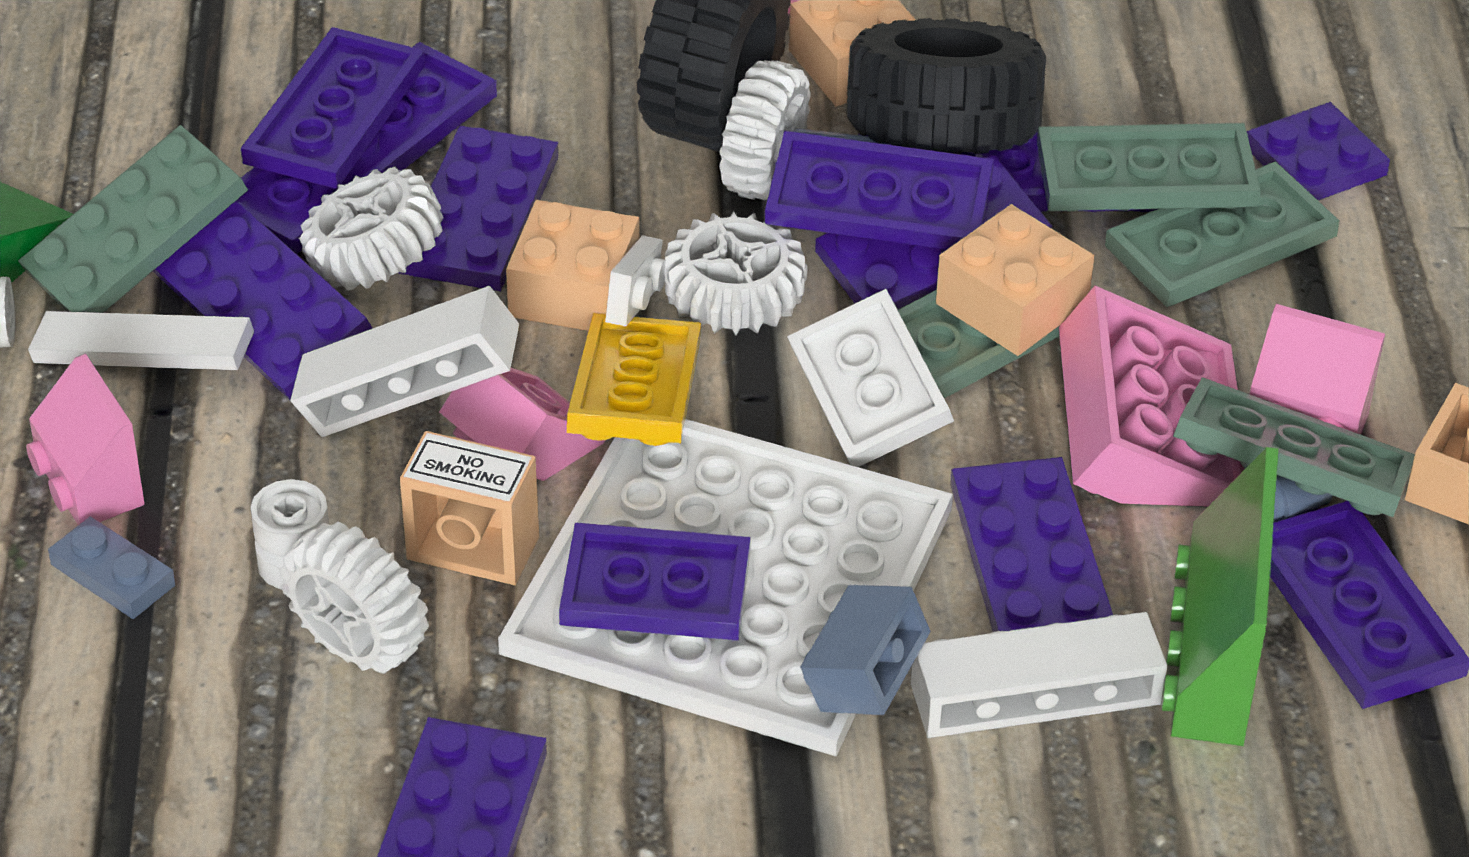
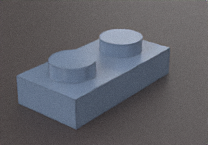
(111, 567)

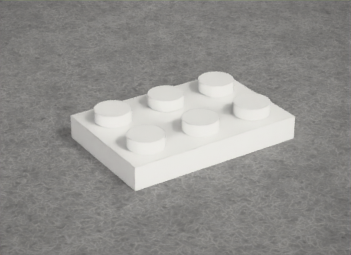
(870, 379)

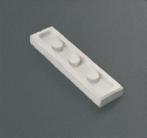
(142, 340)

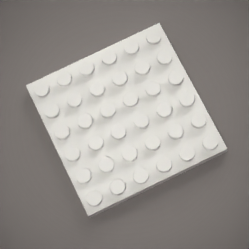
(811, 536)

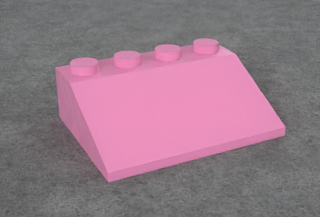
(1124, 394)

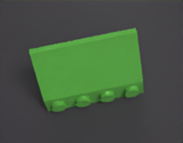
(1222, 609)

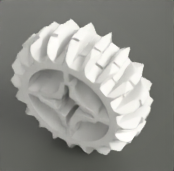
(767, 104)
(371, 228)
(734, 273)
(354, 597)

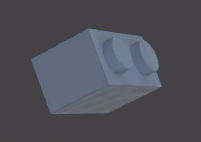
(865, 649)

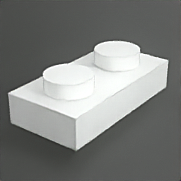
(635, 280)

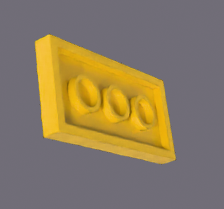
(635, 380)

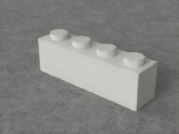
(405, 362)
(1038, 674)

